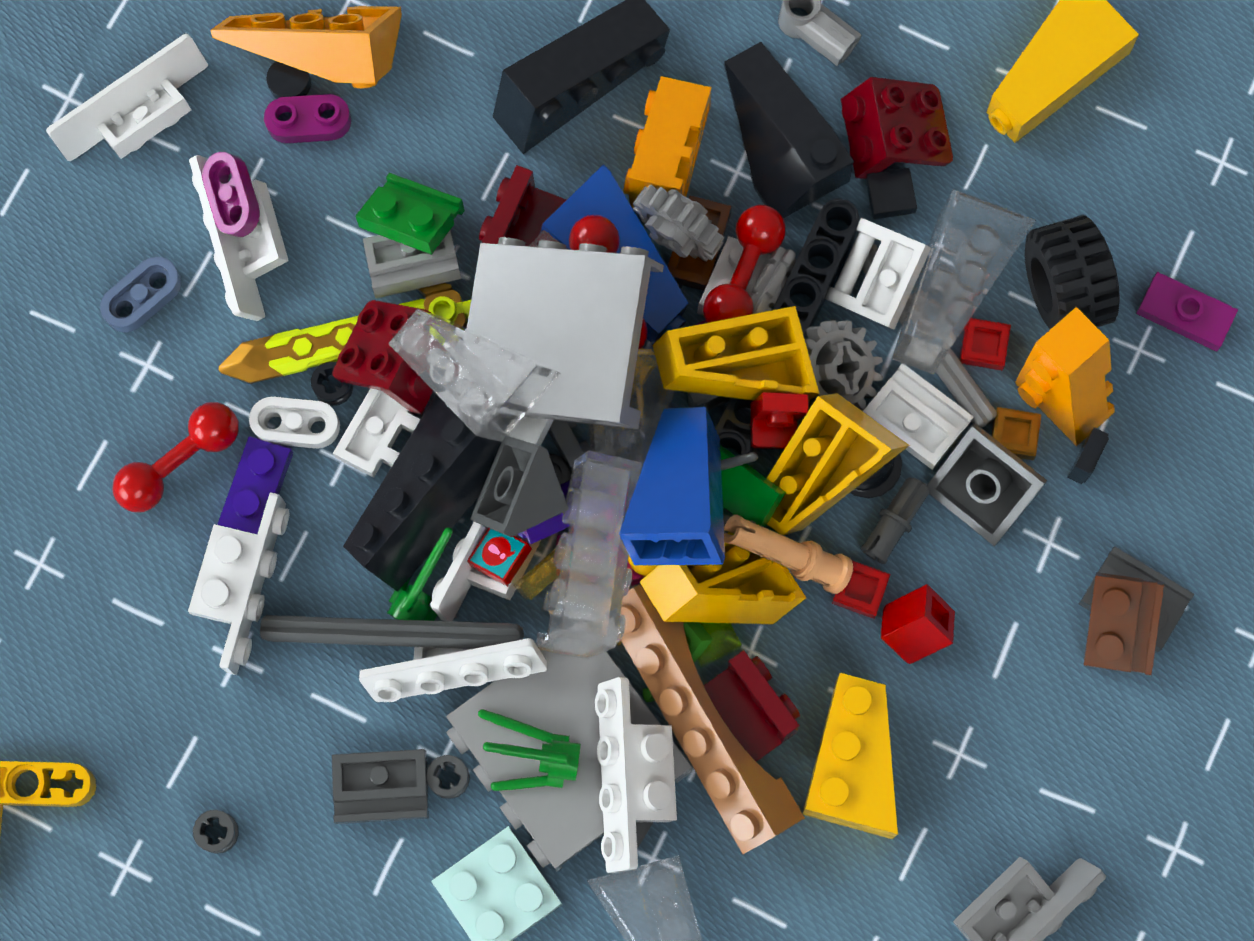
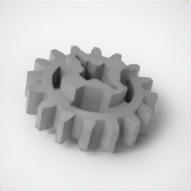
(678, 223)
(842, 361)

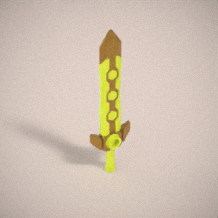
(313, 346)

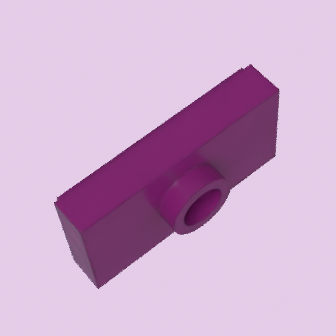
(1187, 311)

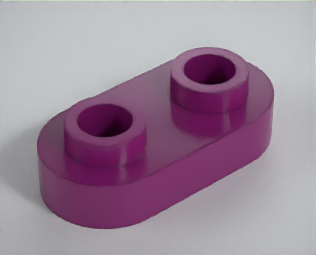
(306, 118)
(231, 197)

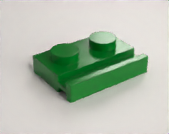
(410, 213)

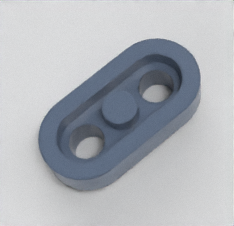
(138, 292)

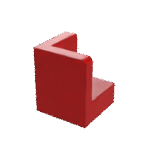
(918, 624)

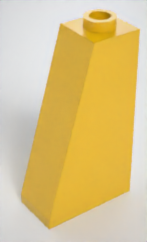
(1061, 60)

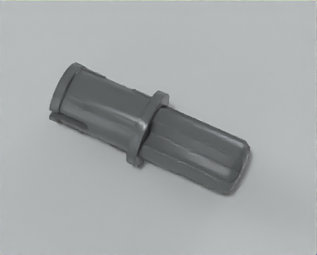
(895, 520)

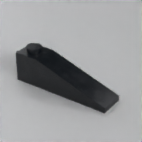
(785, 137)

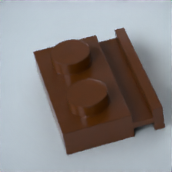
(1123, 623)

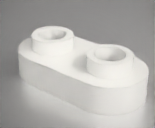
(296, 422)

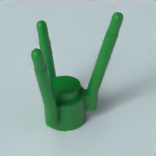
(410, 600)
(557, 758)

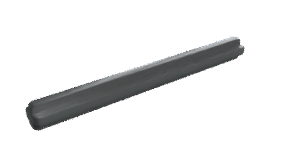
(387, 632)

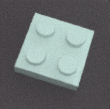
(497, 890)

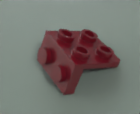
(895, 123)
(520, 209)
(374, 364)
(752, 707)

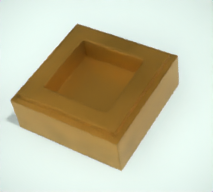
(1017, 431)

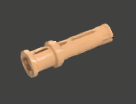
(804, 559)

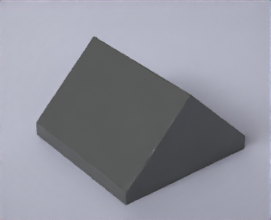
(985, 484)
(519, 489)

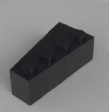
(576, 71)
(421, 495)

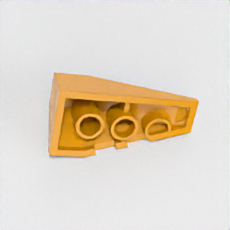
(337, 48)

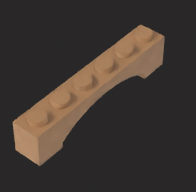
(745, 794)

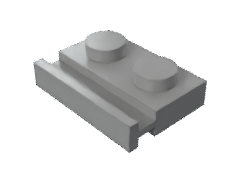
(401, 268)

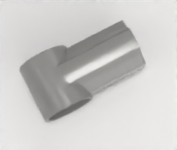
(819, 29)

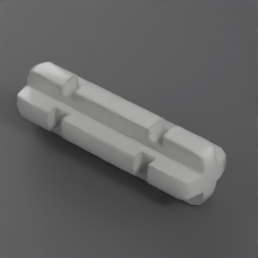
(772, 279)

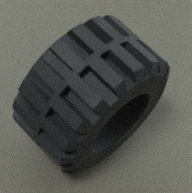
(1070, 269)

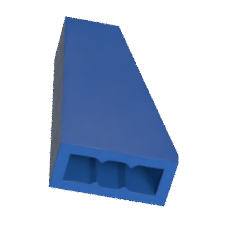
(605, 198)
(678, 495)

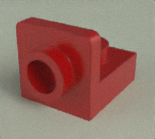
(776, 418)

